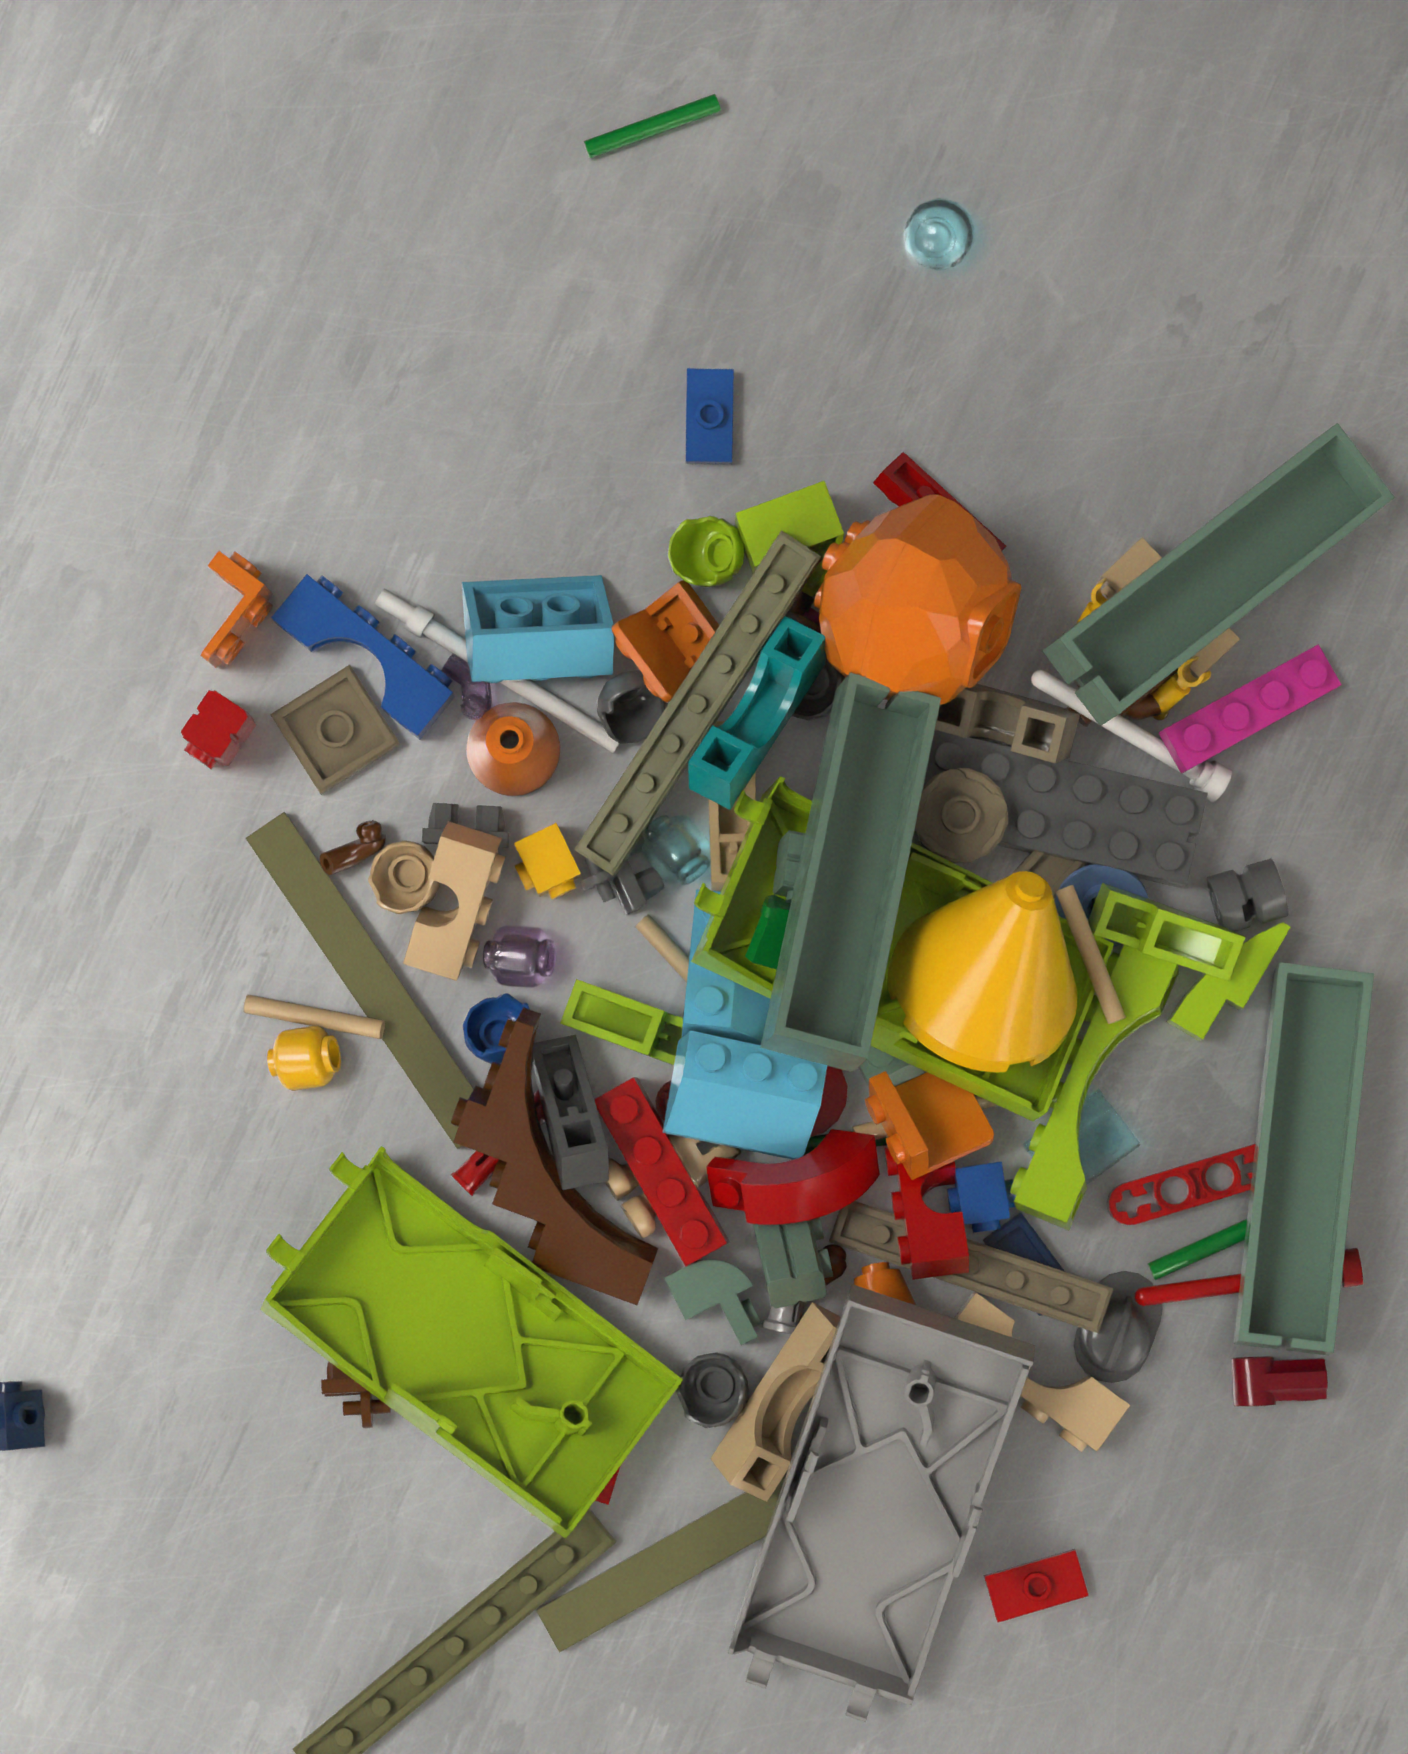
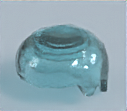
(939, 233)

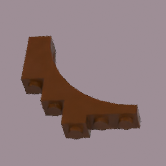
(569, 1232)

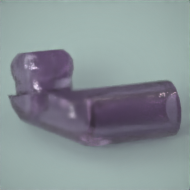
(475, 695)

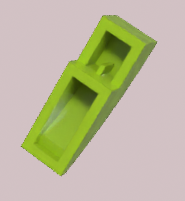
(1165, 932)
(1208, 994)
(623, 1021)

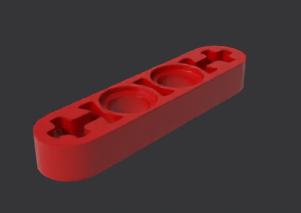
(1197, 1187)

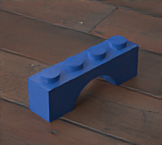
(318, 618)

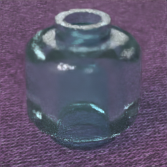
(676, 849)

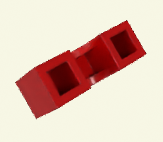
(933, 1240)

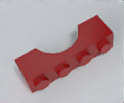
(661, 1171)

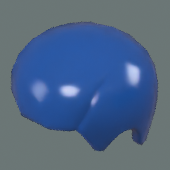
(486, 1023)

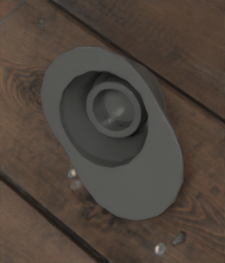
(1124, 1334)

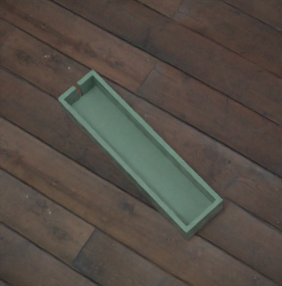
(1218, 574)
(851, 874)
(1304, 1158)

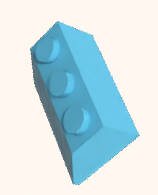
(537, 628)
(718, 1004)
(743, 1096)

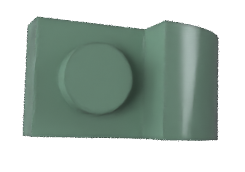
(711, 1283)

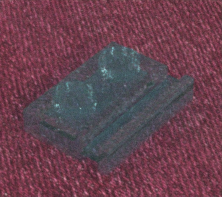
(1102, 1137)

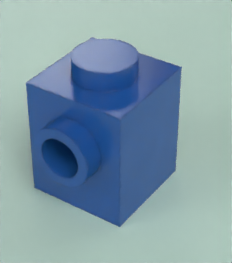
(981, 1196)

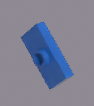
(709, 416)

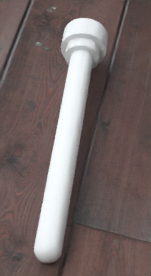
(1205, 777)

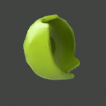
(706, 551)

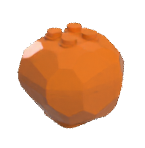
(917, 599)

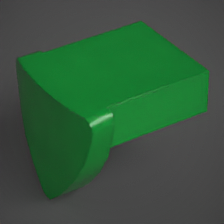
(769, 933)

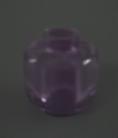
(520, 956)

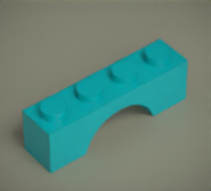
(739, 745)

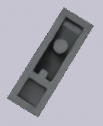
(570, 1113)

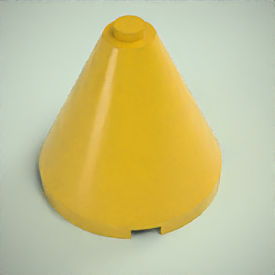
(988, 976)

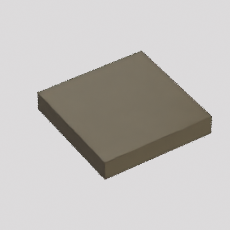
(335, 729)

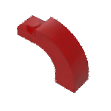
(800, 1188)

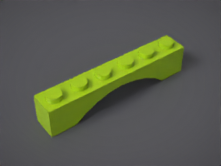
(1055, 1179)

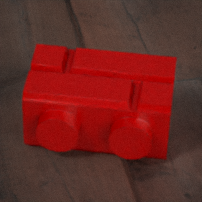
(217, 730)

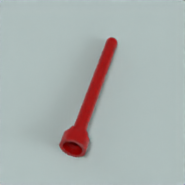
(1230, 1284)

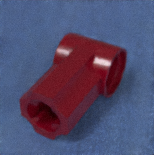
(1266, 1380)

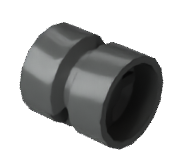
(1247, 896)

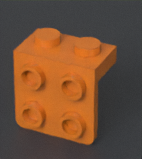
(250, 610)
(666, 638)
(927, 1121)

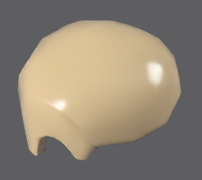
(401, 877)

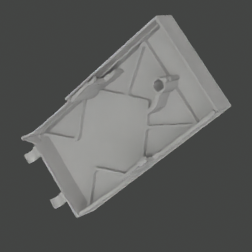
(880, 1498)

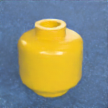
(304, 1058)

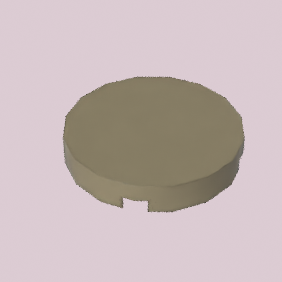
(961, 815)

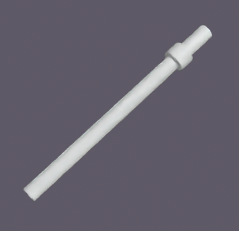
(421, 622)

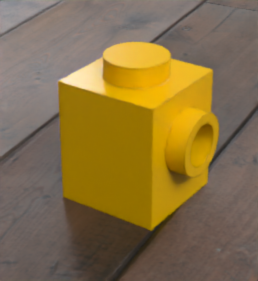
(547, 863)

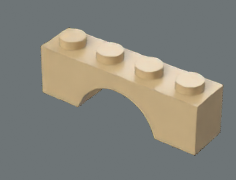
(1083, 1408)
(759, 1441)

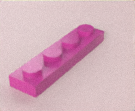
(1249, 709)

